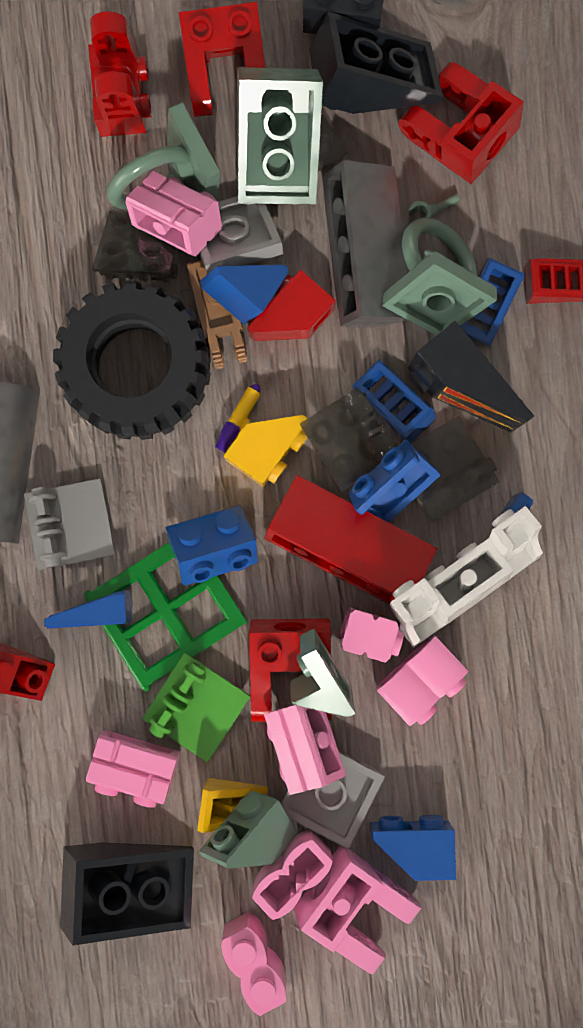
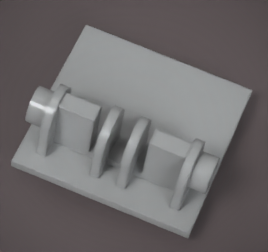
(69, 524)

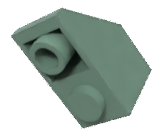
(251, 834)

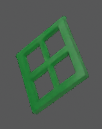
(166, 611)

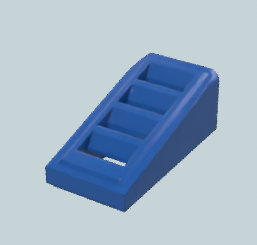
(514, 278)
(418, 424)
(102, 611)

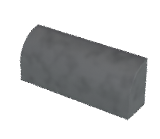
(364, 240)
(17, 431)

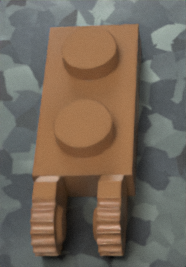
(214, 318)

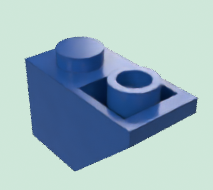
(419, 847)

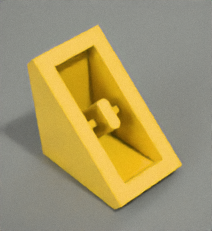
(220, 799)

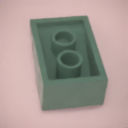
(278, 135)

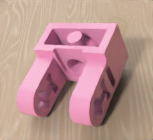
(333, 903)

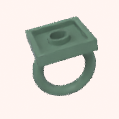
(185, 155)
(437, 288)

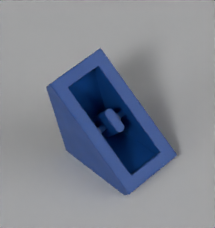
(244, 289)

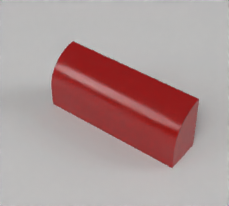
(347, 544)

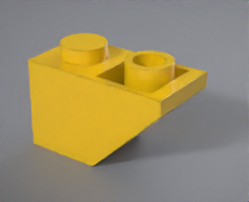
(264, 445)

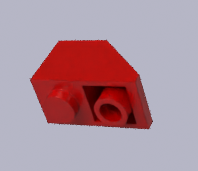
(294, 312)
(23, 673)

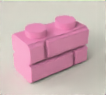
(174, 212)
(370, 635)
(304, 748)
(132, 768)

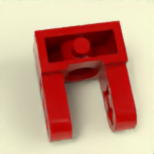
(217, 34)
(117, 77)
(474, 143)
(275, 649)

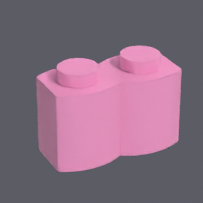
(422, 681)
(300, 868)
(257, 965)

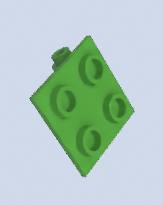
(195, 707)

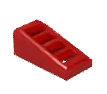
(534, 283)

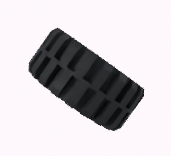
(106, 318)

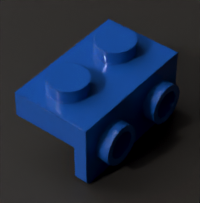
(394, 482)
(212, 545)

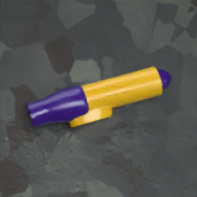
(238, 418)

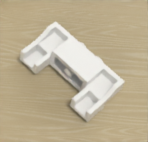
(477, 573)

